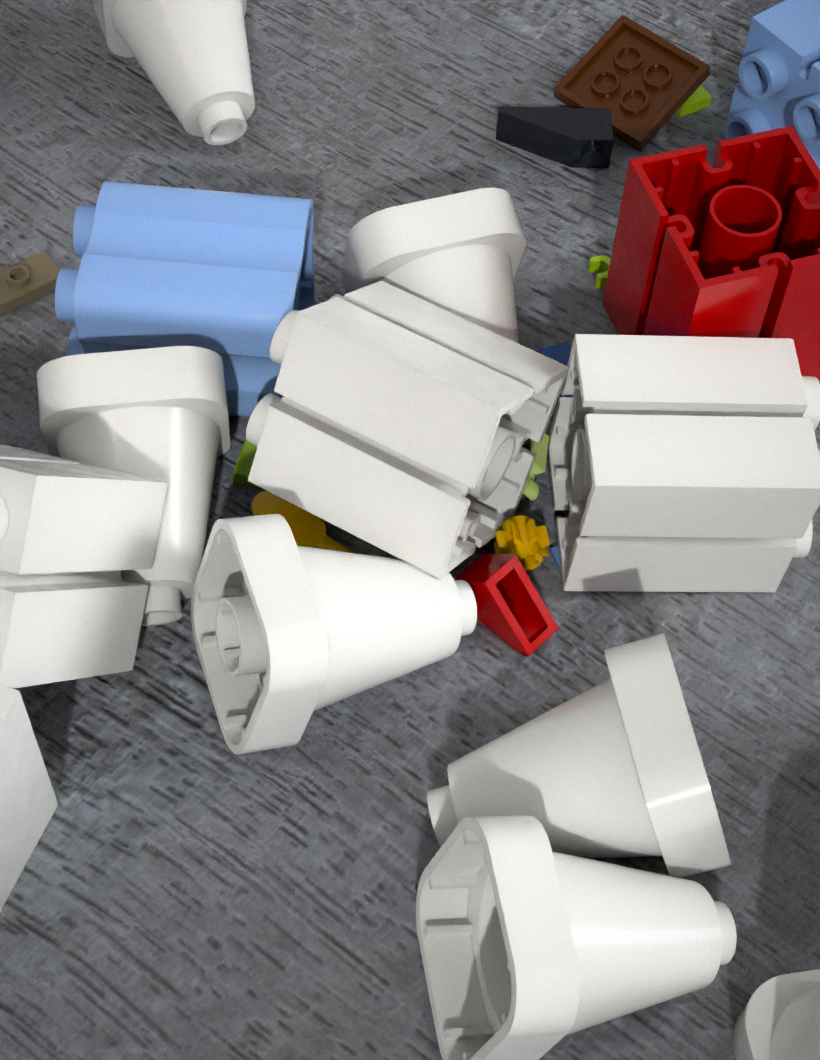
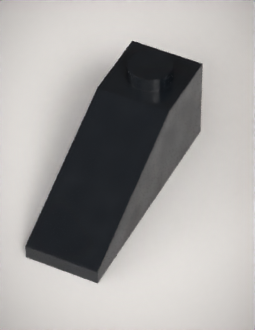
(560, 134)

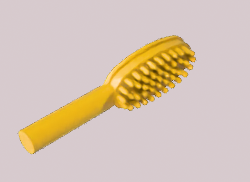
(306, 527)

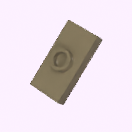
(27, 281)

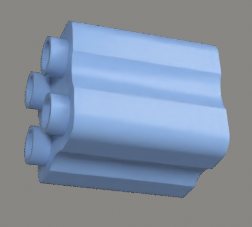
(190, 273)

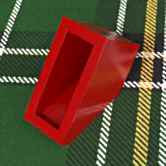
(509, 602)

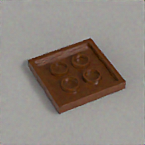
(636, 78)

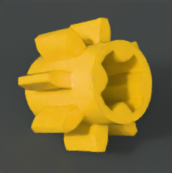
(523, 539)

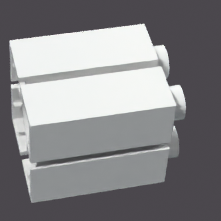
(401, 423)
(683, 463)
(61, 565)

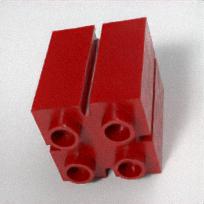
(721, 244)

